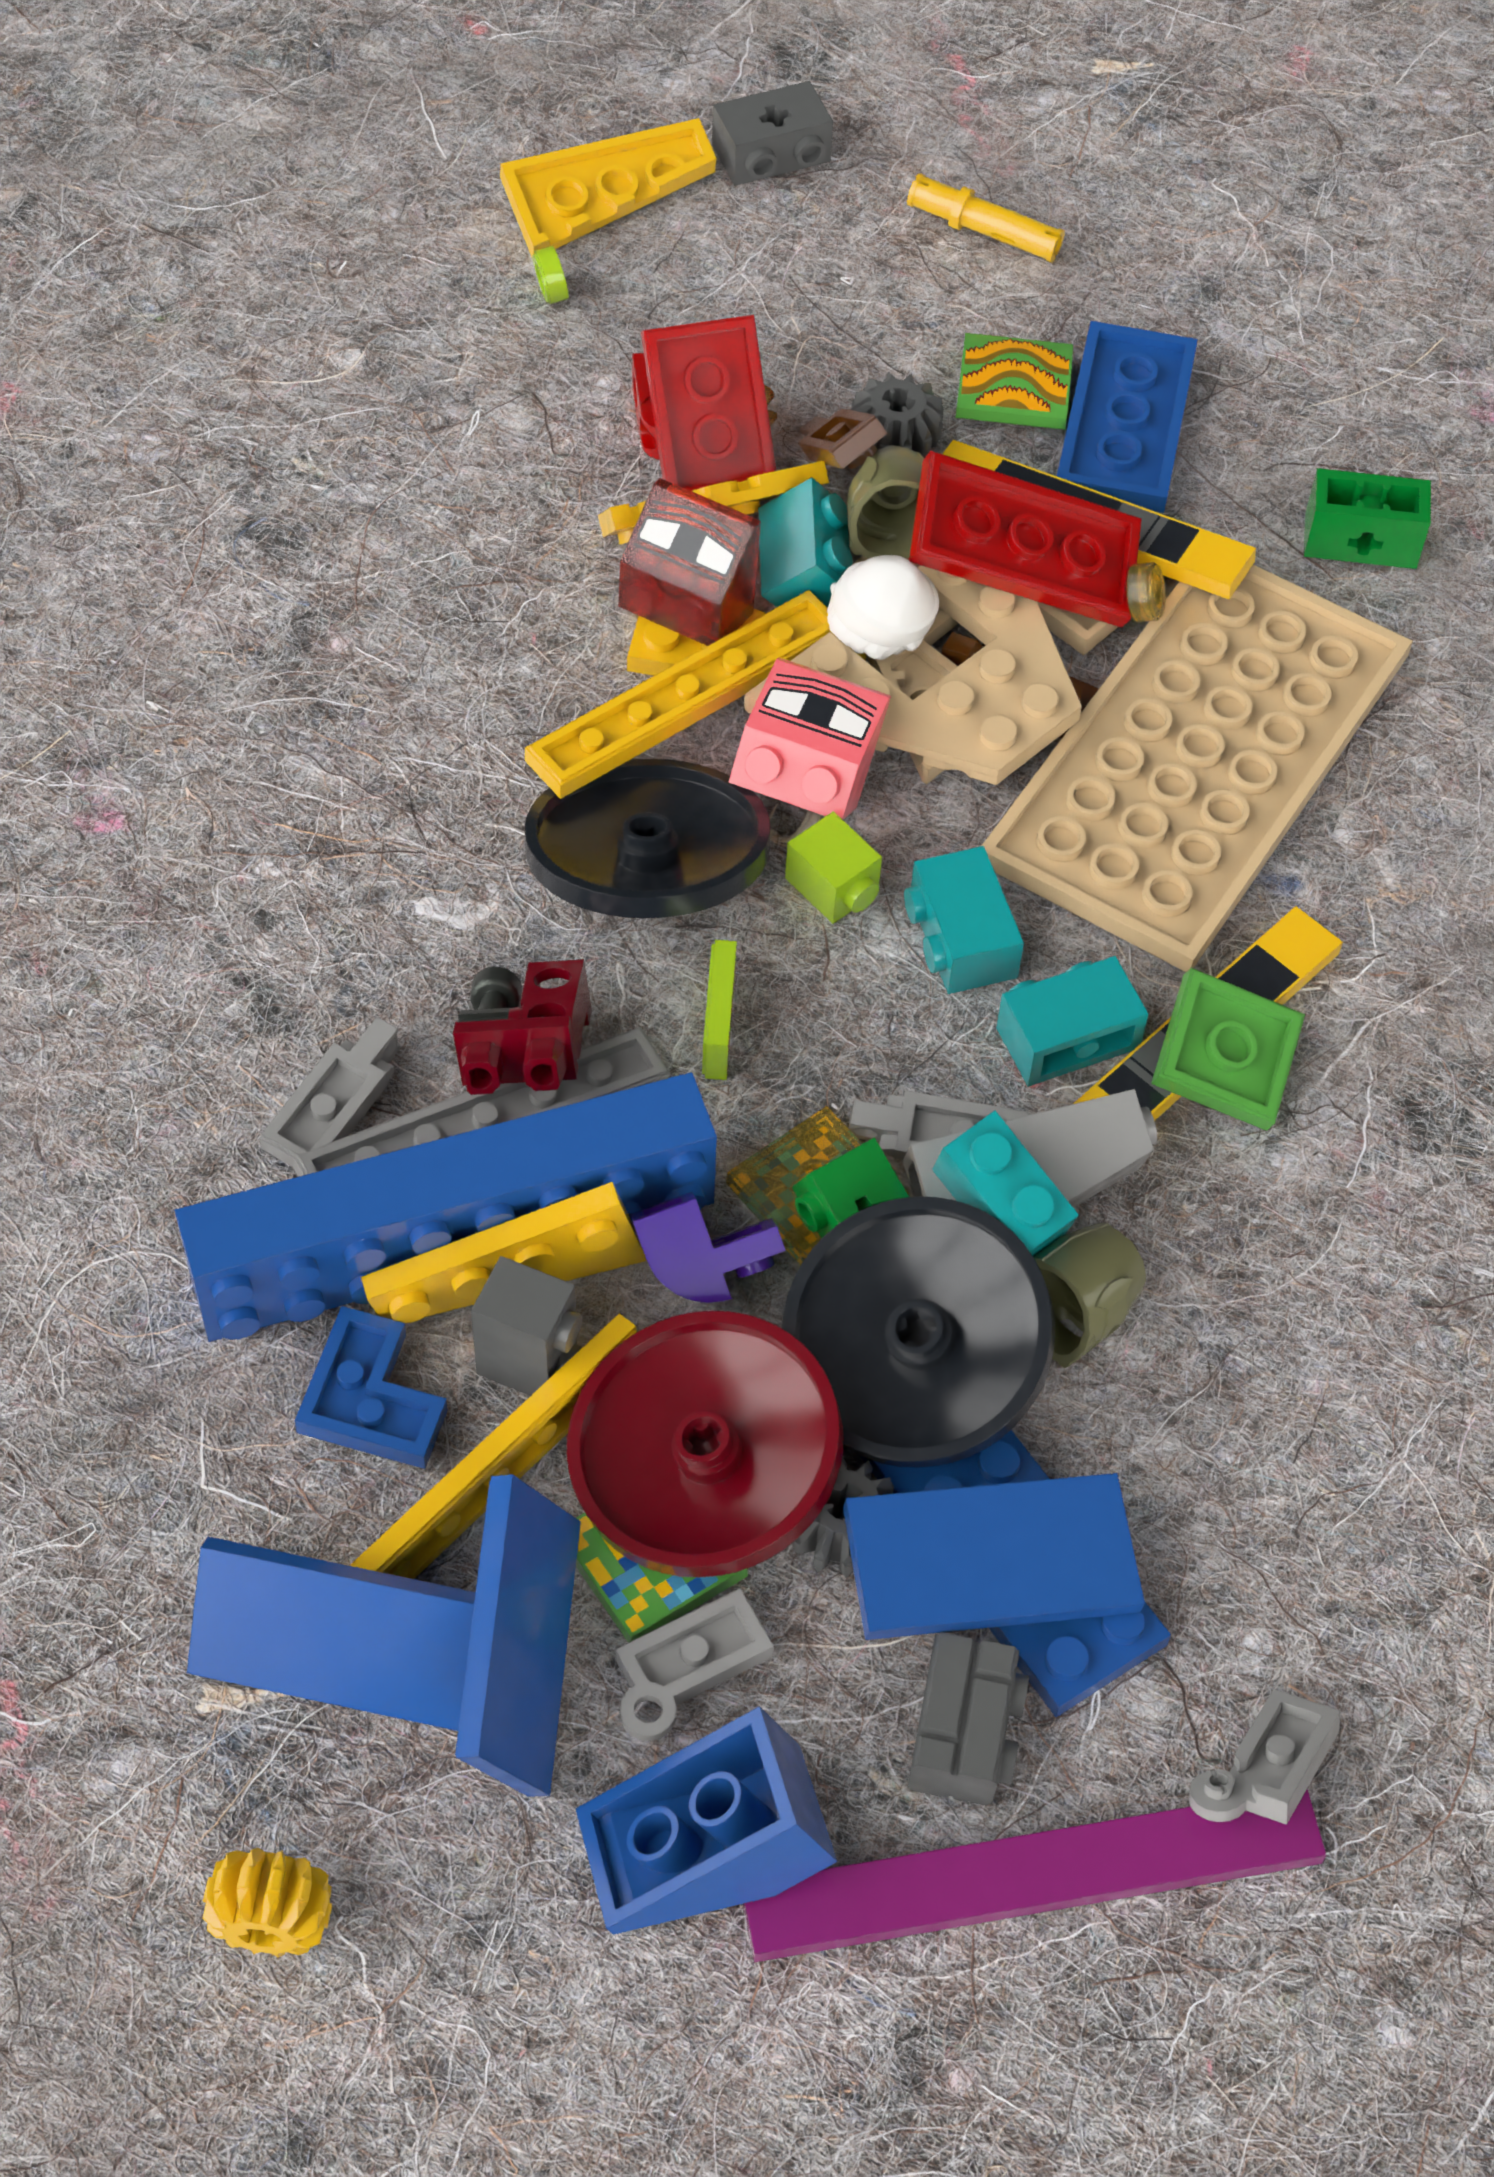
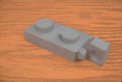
(334, 1094)
(918, 1119)

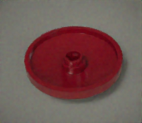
(705, 1444)

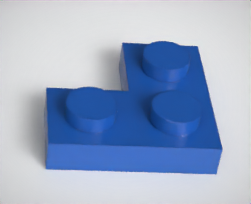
(356, 1404)

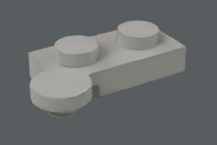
(1271, 1762)

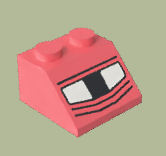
(810, 739)

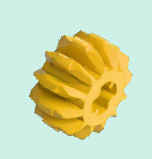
(267, 1902)

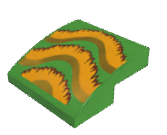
(1015, 381)

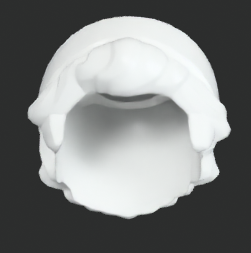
(882, 606)

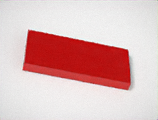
(1024, 539)

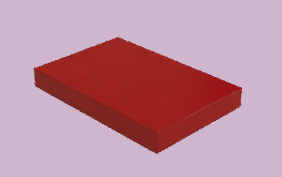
(708, 402)

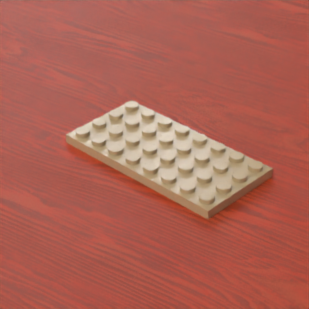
(1195, 761)

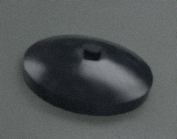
(649, 840)
(924, 1328)

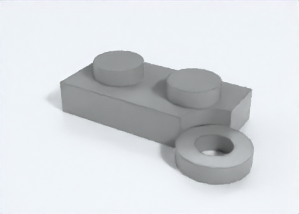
(689, 1659)

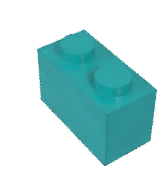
(803, 543)
(964, 920)
(1071, 1020)
(1000, 1177)

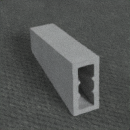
(1076, 1145)

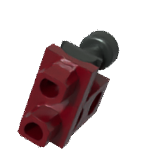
(528, 1042)

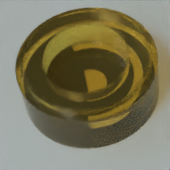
(1146, 592)

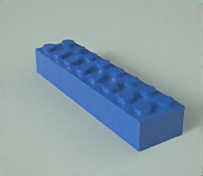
(312, 1237)

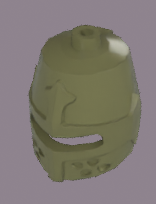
(884, 502)
(1093, 1283)

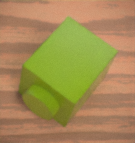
(833, 868)

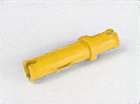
(967, 210)

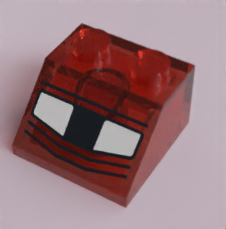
(690, 564)

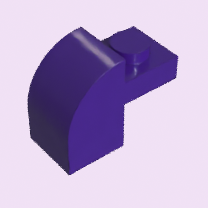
(691, 1262)

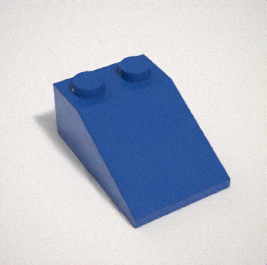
(706, 1828)

